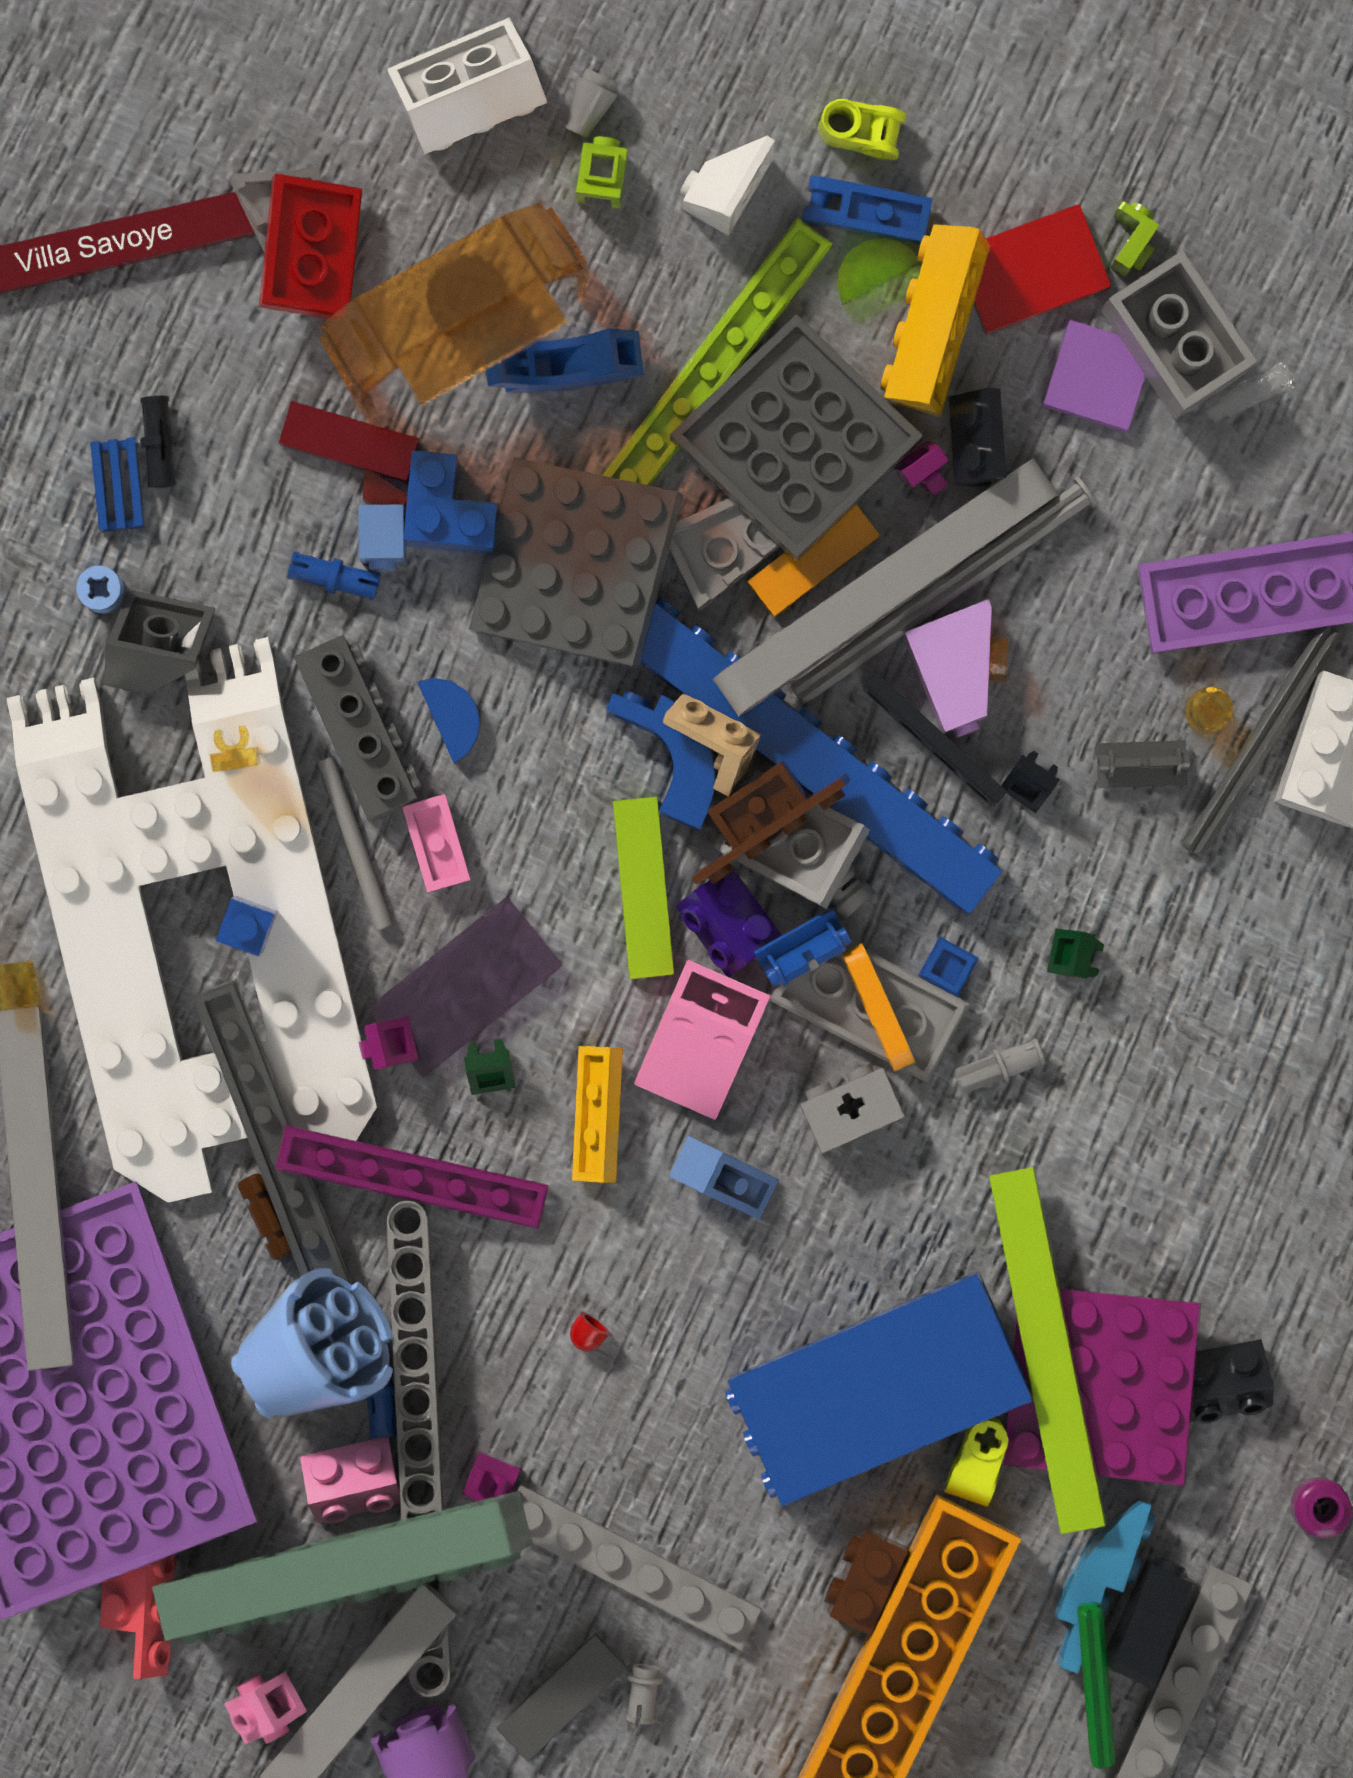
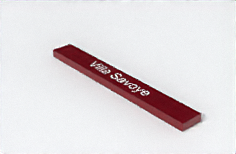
(122, 242)

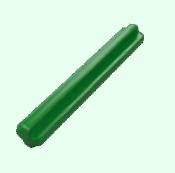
(1096, 1685)

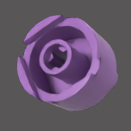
(425, 1745)

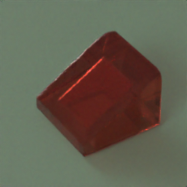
(380, 492)

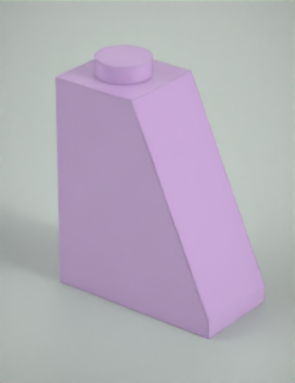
(954, 666)

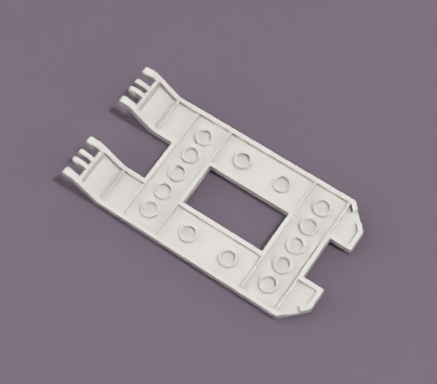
(105, 847)

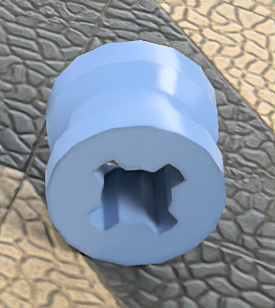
(107, 595)

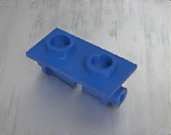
(788, 955)

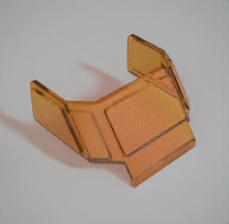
(457, 308)

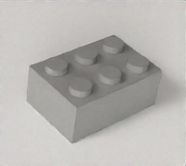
(1179, 335)

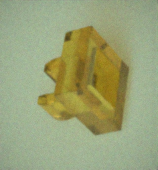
(234, 756)
(18, 986)

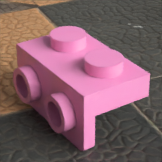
(351, 1480)

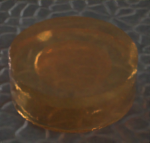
(998, 659)

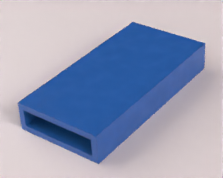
(878, 1389)

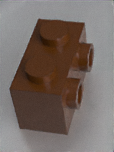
(866, 1580)

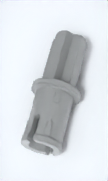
(999, 1066)

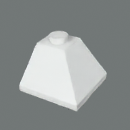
(727, 184)

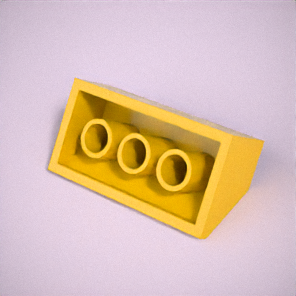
(936, 318)

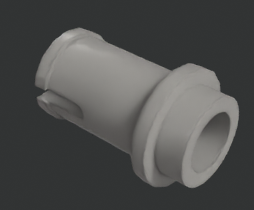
(643, 1693)

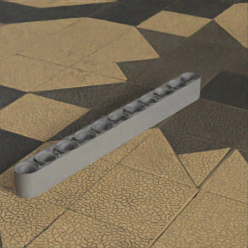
(423, 1423)

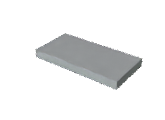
(832, 1002)

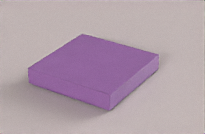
(1095, 378)

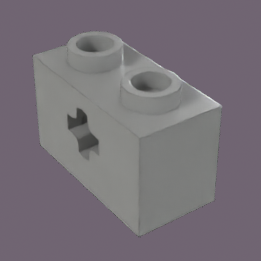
(878, 1108)

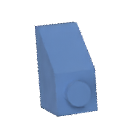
(723, 1177)

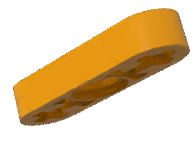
(878, 1007)

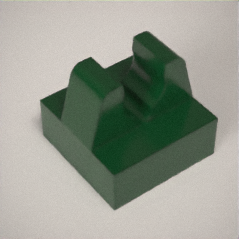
(1072, 954)
(489, 1070)

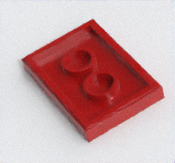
(310, 246)
(1039, 269)

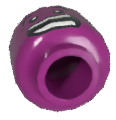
(1337, 1509)

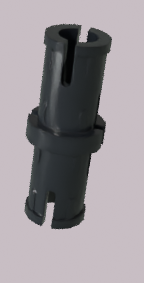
(158, 441)

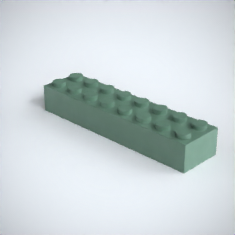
(342, 1566)

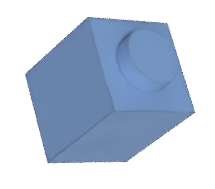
(382, 536)

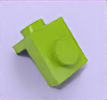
(1136, 250)

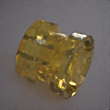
(1199, 717)

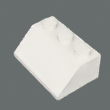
(467, 86)
(1321, 757)

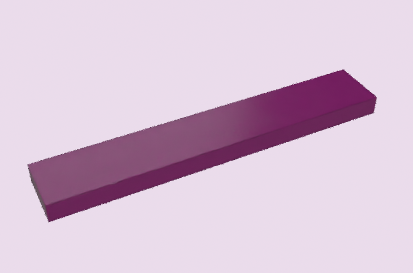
(411, 1176)

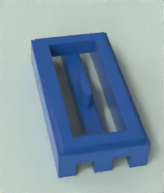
(113, 448)

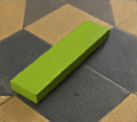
(643, 888)

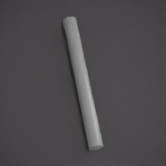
(355, 844)

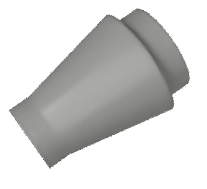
(590, 102)

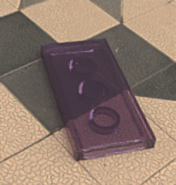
(469, 984)

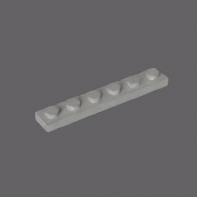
(638, 1569)
(1185, 1676)

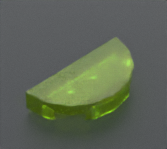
(872, 265)

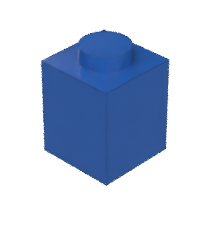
(246, 926)

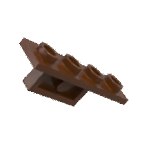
(760, 810)

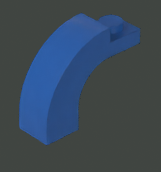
(570, 363)
(693, 763)

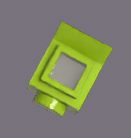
(602, 171)

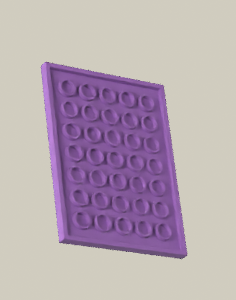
(126, 1446)

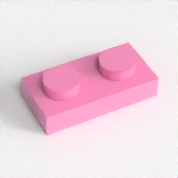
(436, 843)

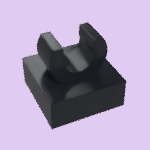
(1030, 782)

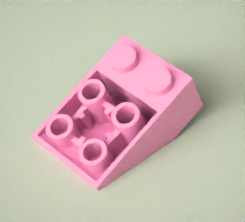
(701, 1039)

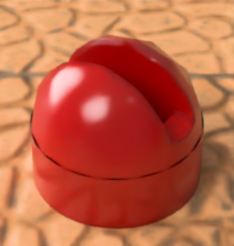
(587, 1332)

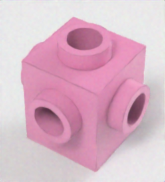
(264, 1708)

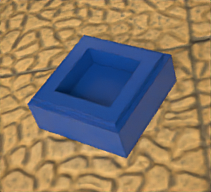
(948, 966)

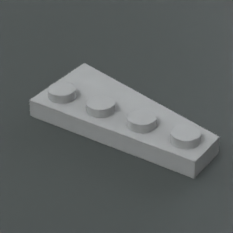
(718, 550)

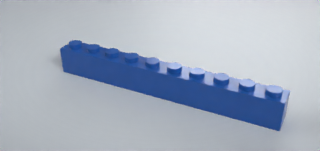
(895, 820)

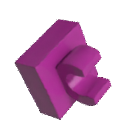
(922, 468)
(389, 1043)
(490, 1478)

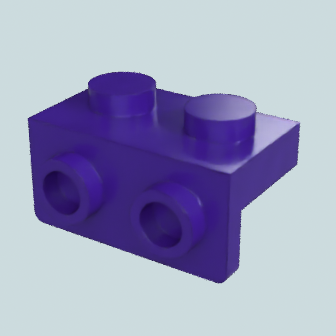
(728, 922)

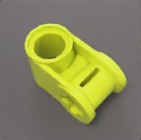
(865, 129)
(977, 1468)

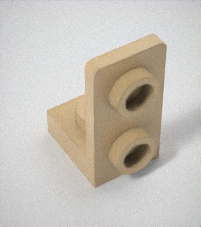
(720, 733)

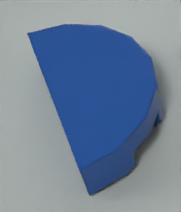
(453, 714)

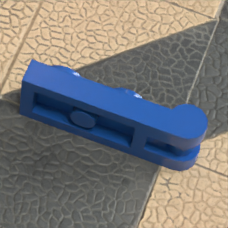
(868, 210)

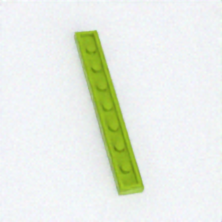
(722, 351)
(1047, 1350)

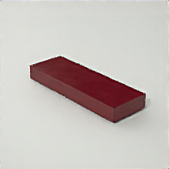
(348, 441)

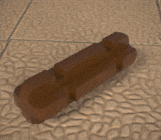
(264, 1215)

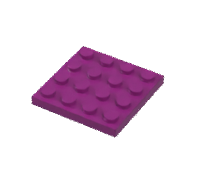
(1133, 1382)

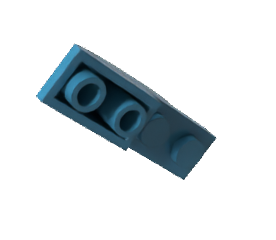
(1105, 1563)

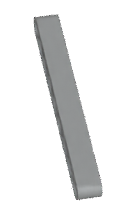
(885, 588)

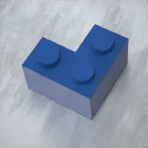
(435, 515)

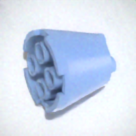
(316, 1348)

